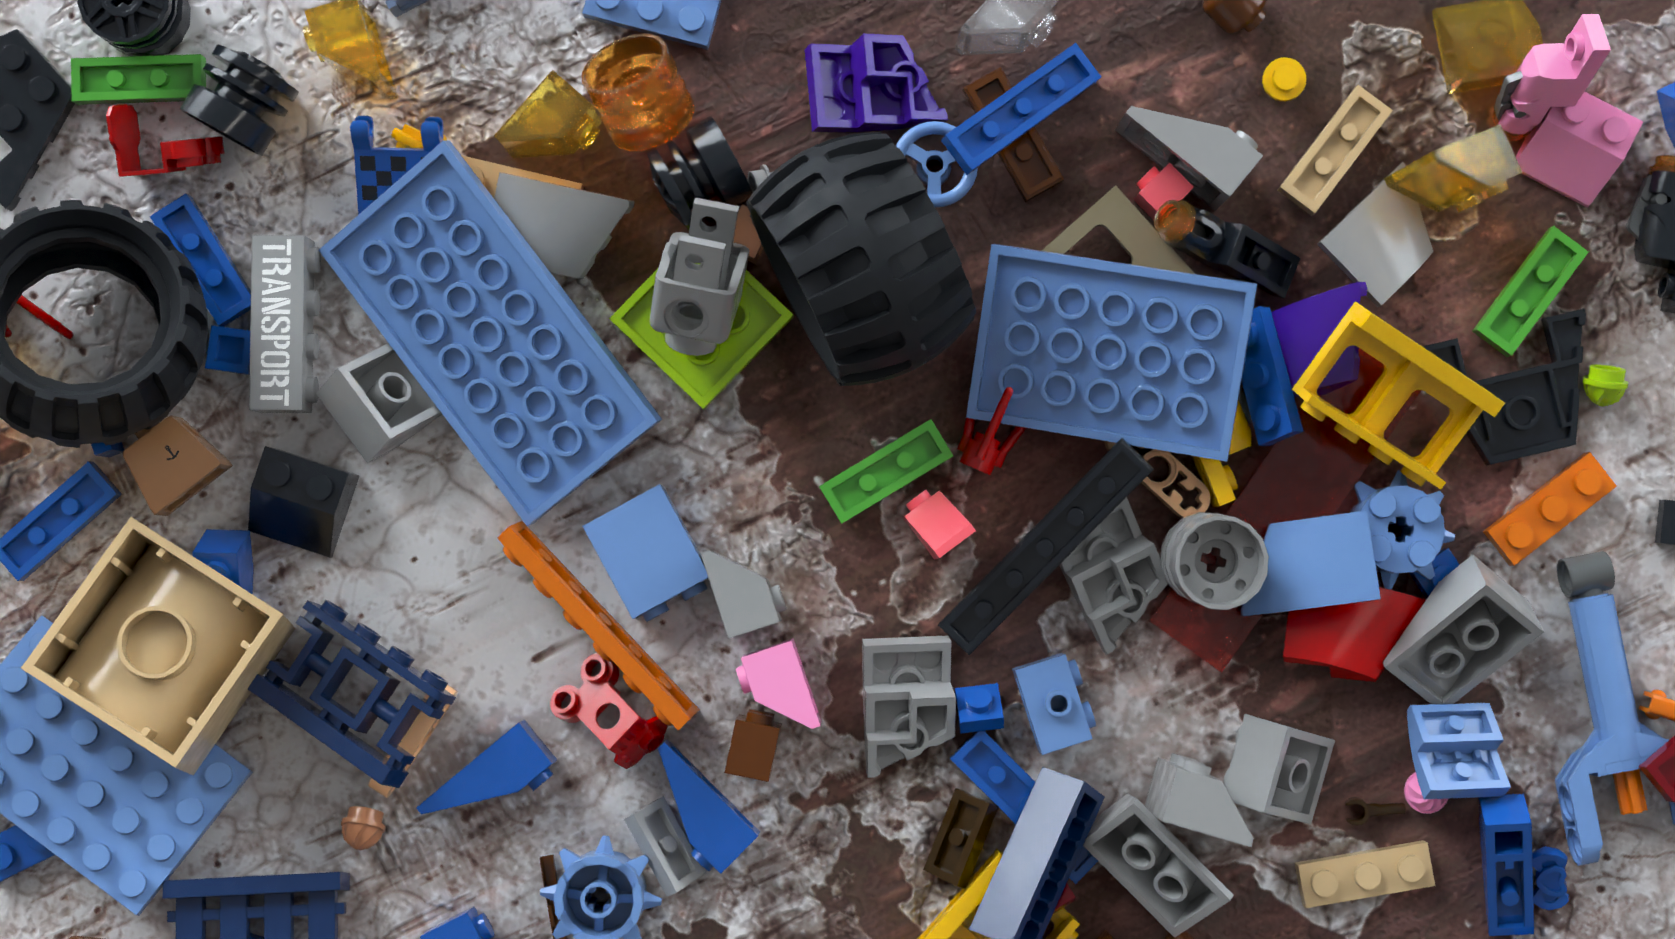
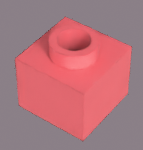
(1161, 187)

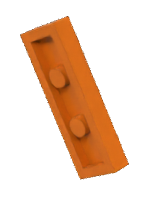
(1549, 508)

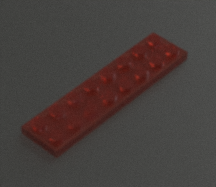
(1294, 481)

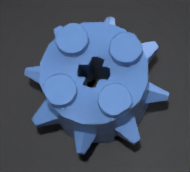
(1420, 525)
(582, 876)

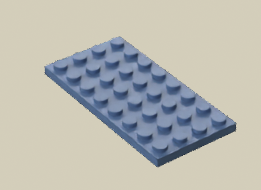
(489, 333)

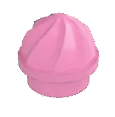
(1415, 799)

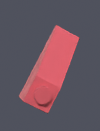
(937, 523)

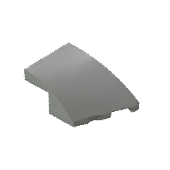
(560, 221)
(1380, 241)
(1114, 575)
(906, 698)

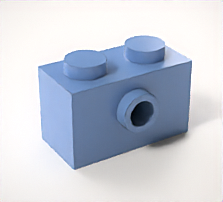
(1054, 703)

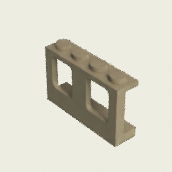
(1129, 229)

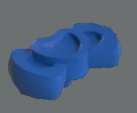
(1550, 878)

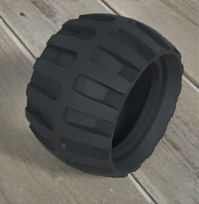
(135, 252)
(862, 258)

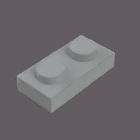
(665, 845)

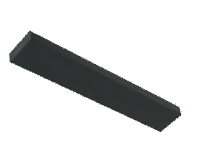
(1046, 546)

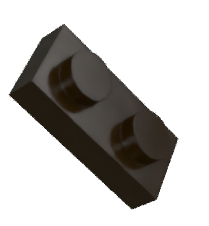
(960, 838)

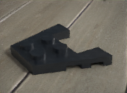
(32, 111)
(1539, 400)

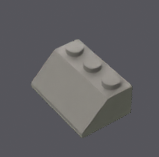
(1193, 799)
(1155, 866)

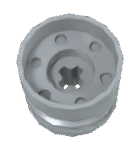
(1239, 563)

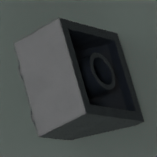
(300, 501)

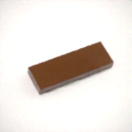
(1025, 158)

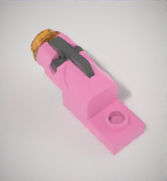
(1551, 78)

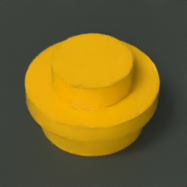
(1284, 79)

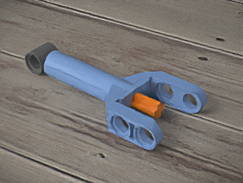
(1618, 737)

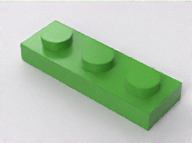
(135, 78)
(1530, 291)
(886, 471)

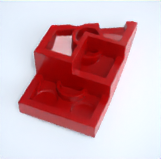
(1350, 636)

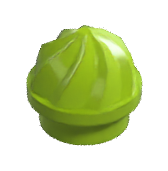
(1605, 384)

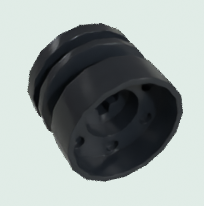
(141, 27)
(239, 99)
(701, 172)

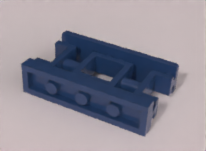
(334, 720)

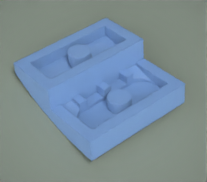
(1456, 750)

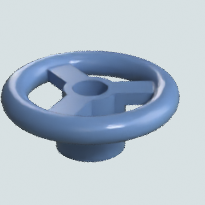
(935, 179)

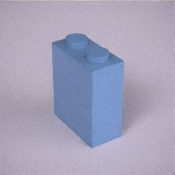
(648, 553)

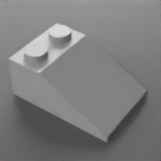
(1204, 153)
(1462, 634)

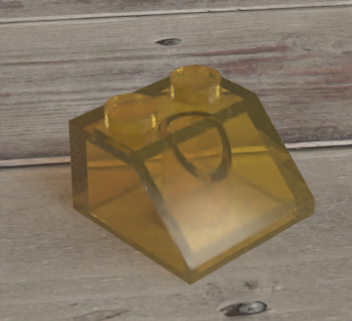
(1483, 41)
(350, 43)
(550, 122)
(1459, 172)

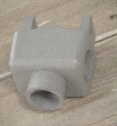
(694, 300)

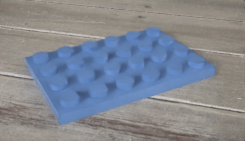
(1112, 350)
(97, 793)

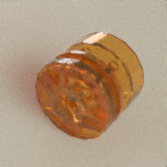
(638, 92)

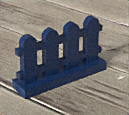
(277, 908)

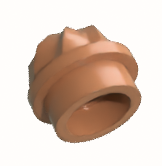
(362, 827)

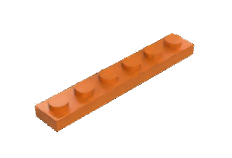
(586, 613)

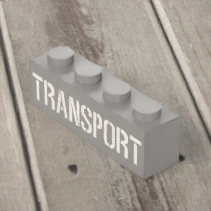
(283, 324)

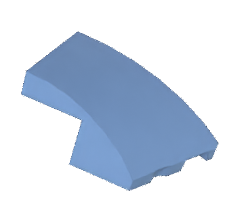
(1317, 564)

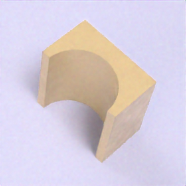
(159, 646)

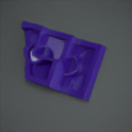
(868, 86)
(1308, 325)

